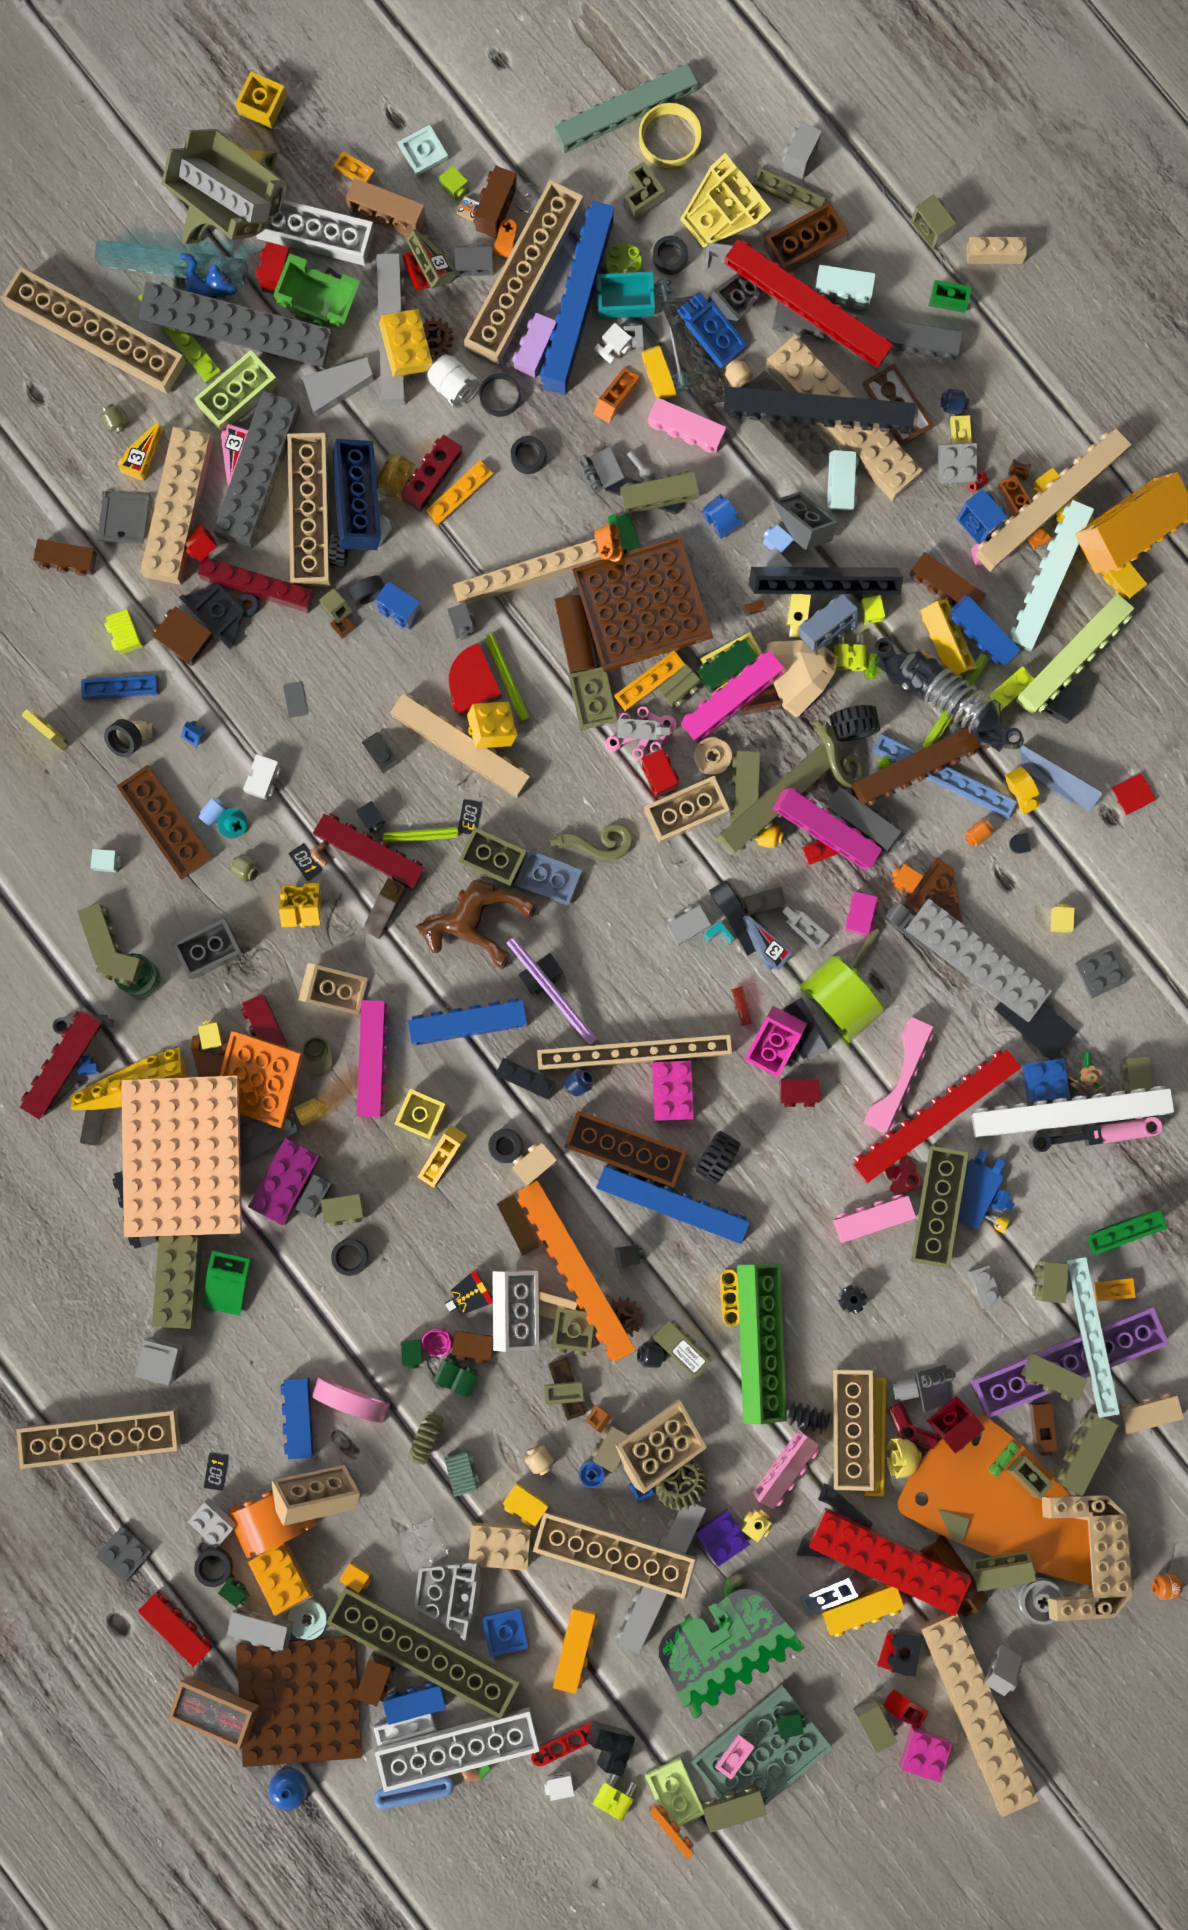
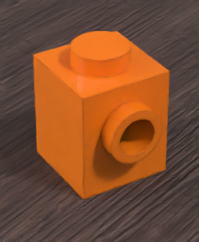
(906, 878)

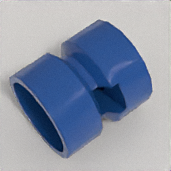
(591, 1474)

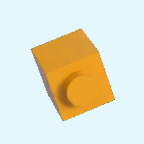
(356, 1577)

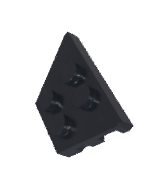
(216, 611)

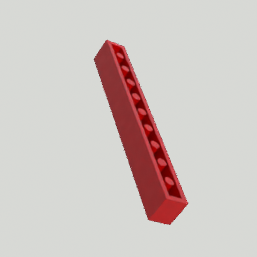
(807, 303)
(936, 1116)

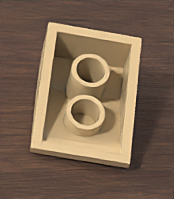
(333, 988)

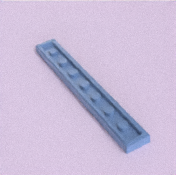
(951, 779)

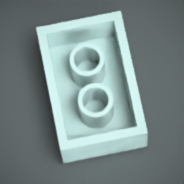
(845, 286)

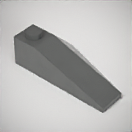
(735, 297)

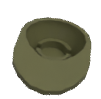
(316, 1055)

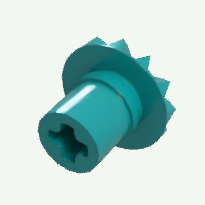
(232, 823)

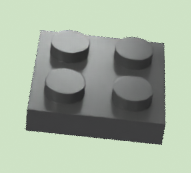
(1100, 973)
(123, 1553)

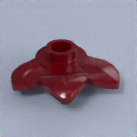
(900, 1175)

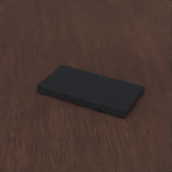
(1044, 1031)

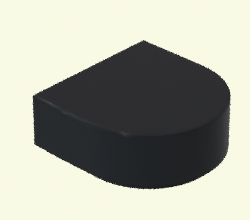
(1019, 844)

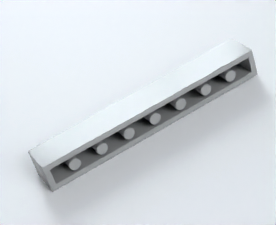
(390, 301)
(647, 1600)

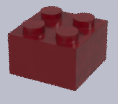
(956, 1424)

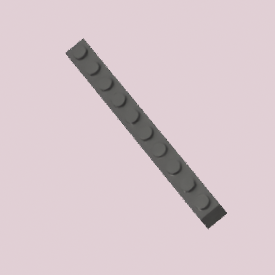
(904, 336)

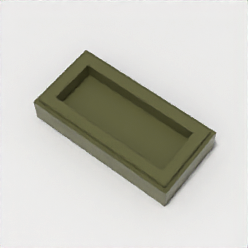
(564, 1392)

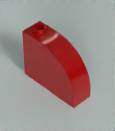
(471, 680)

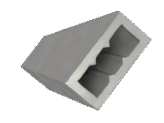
(336, 384)

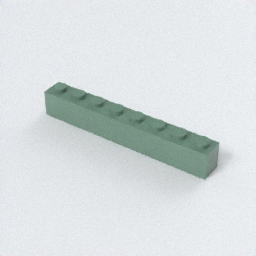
(625, 108)

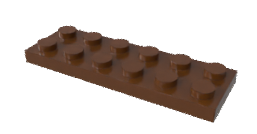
(164, 822)

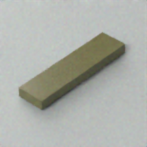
(787, 190)

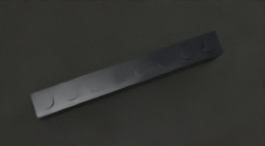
(825, 580)

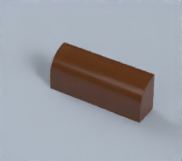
(576, 634)

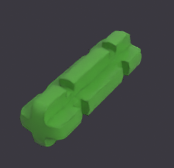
(1004, 1458)

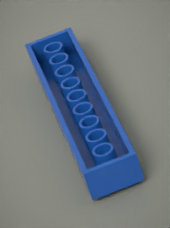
(578, 297)

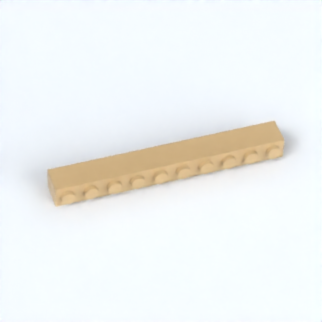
(1051, 501)
(634, 1052)

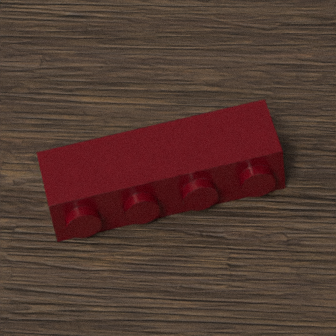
(263, 1020)

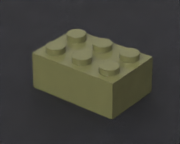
(492, 857)

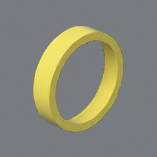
(675, 109)

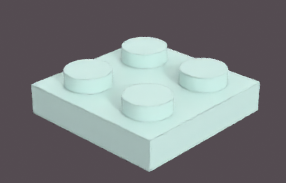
(423, 150)

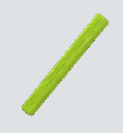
(506, 677)

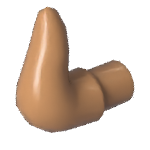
(315, 854)

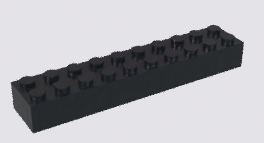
(821, 409)

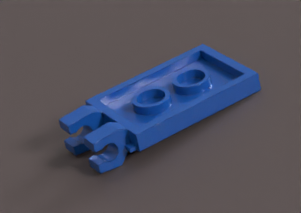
(712, 329)
(979, 1189)

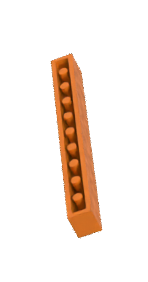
(577, 1272)

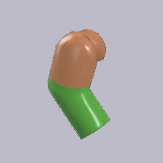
(476, 1775)

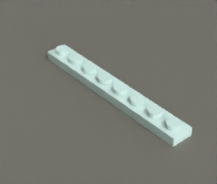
(1092, 1337)

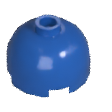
(288, 1789)

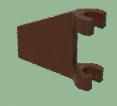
(207, 1063)

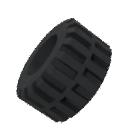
(855, 722)
(717, 1157)

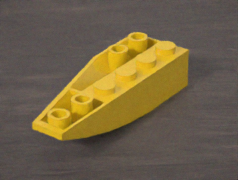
(108, 1091)

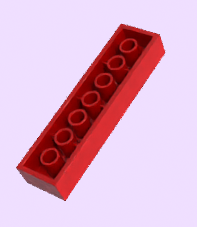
(890, 1561)

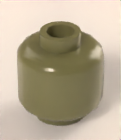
(114, 418)
(244, 868)

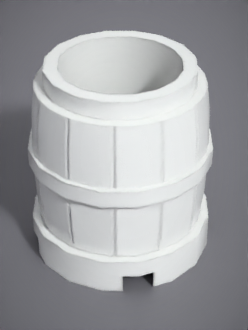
(453, 380)

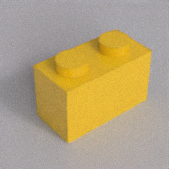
(525, 1504)

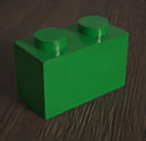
(949, 296)

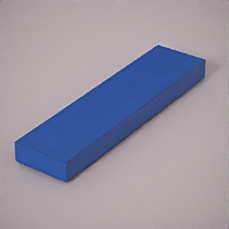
(119, 687)

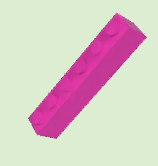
(733, 696)
(827, 828)
(372, 1059)

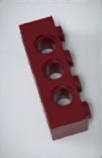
(419, 499)

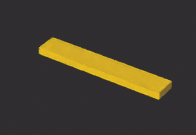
(879, 1387)

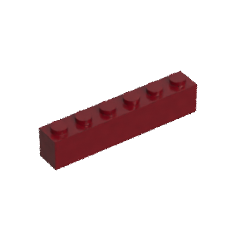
(256, 584)
(369, 851)
(62, 1063)

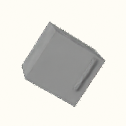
(159, 1360)

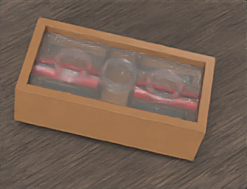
(213, 1712)

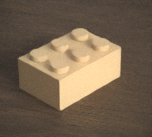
(499, 1546)

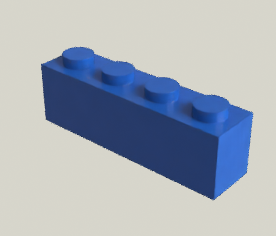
(984, 631)
(298, 1418)

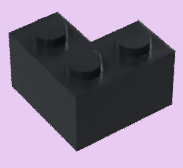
(614, 1747)

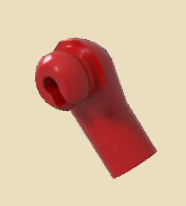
(982, 481)

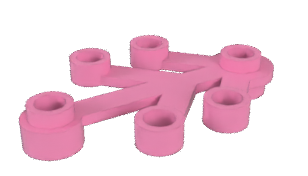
(643, 742)

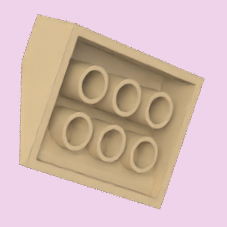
(660, 1447)

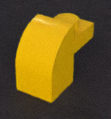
(1024, 789)

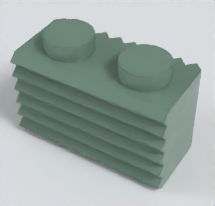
(461, 1473)

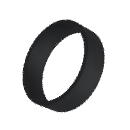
(499, 376)

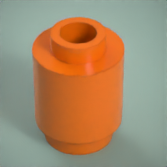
(978, 833)

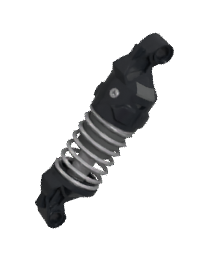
(938, 684)

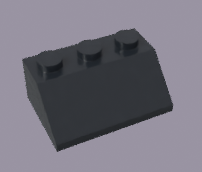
(812, 1039)

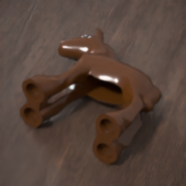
(468, 917)

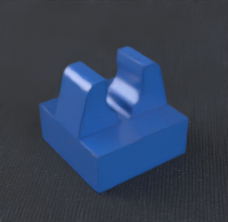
(192, 733)
(88, 1066)
(1002, 1201)

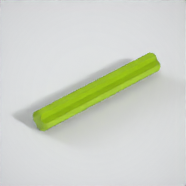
(419, 835)

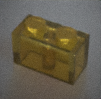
(394, 475)
(311, 1111)

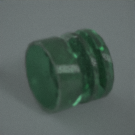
(149, 982)

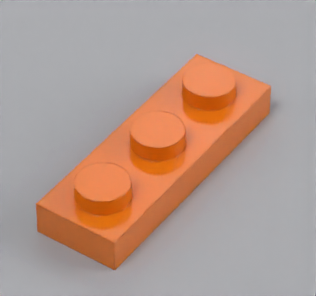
(672, 1829)

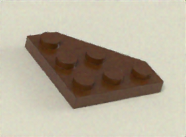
(938, 887)

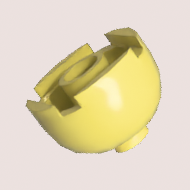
(903, 1457)

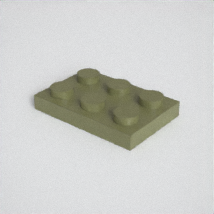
(592, 698)

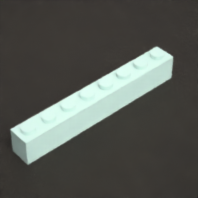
(1051, 576)

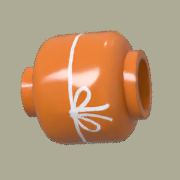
(1167, 1586)

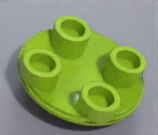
(623, 259)

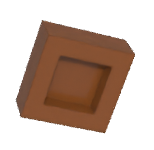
(598, 1418)

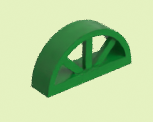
(1126, 1231)

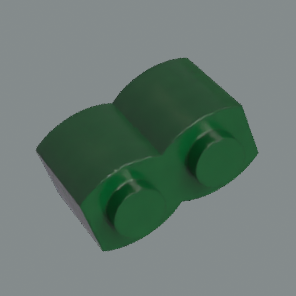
(455, 1377)

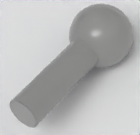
(645, 472)

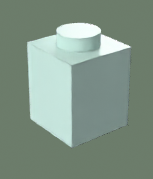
(105, 860)

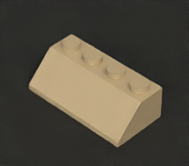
(314, 1495)

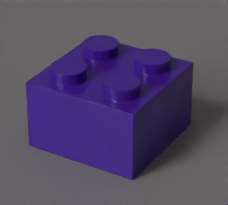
(722, 1537)

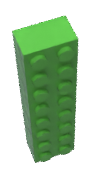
(761, 1343)

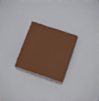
(753, 608)
(344, 627)

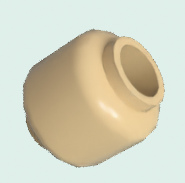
(738, 374)
(539, 1460)

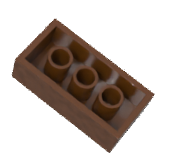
(806, 238)

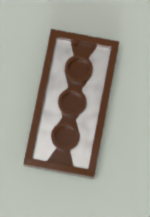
(891, 386)

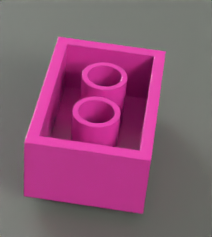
(775, 1041)
(672, 1091)

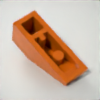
(615, 395)

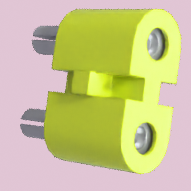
(851, 657)
(613, 1800)

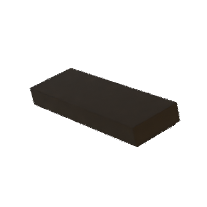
(518, 1225)
(561, 1374)

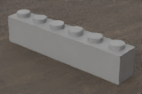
(224, 190)

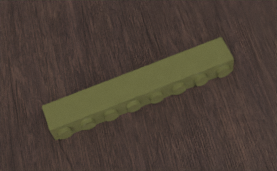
(760, 813)

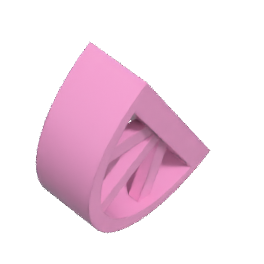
(350, 1400)

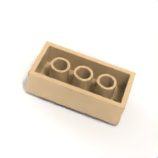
(686, 810)

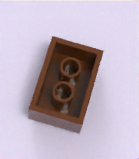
(495, 201)

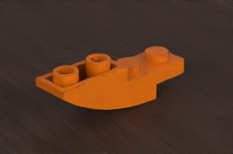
(1015, 498)

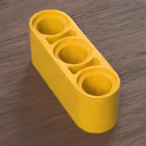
(658, 373)
(724, 1289)

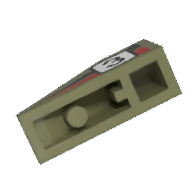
(431, 260)

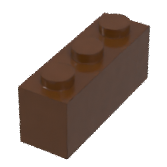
(64, 557)

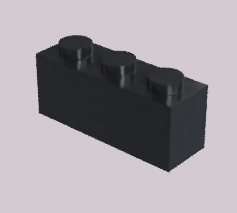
(525, 1078)

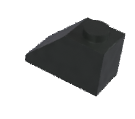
(380, 752)
(628, 1255)

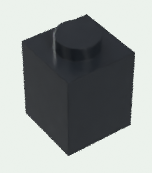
(371, 817)

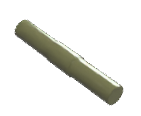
(864, 948)

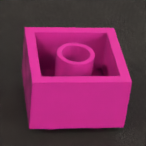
(925, 1754)

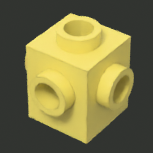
(762, 1529)

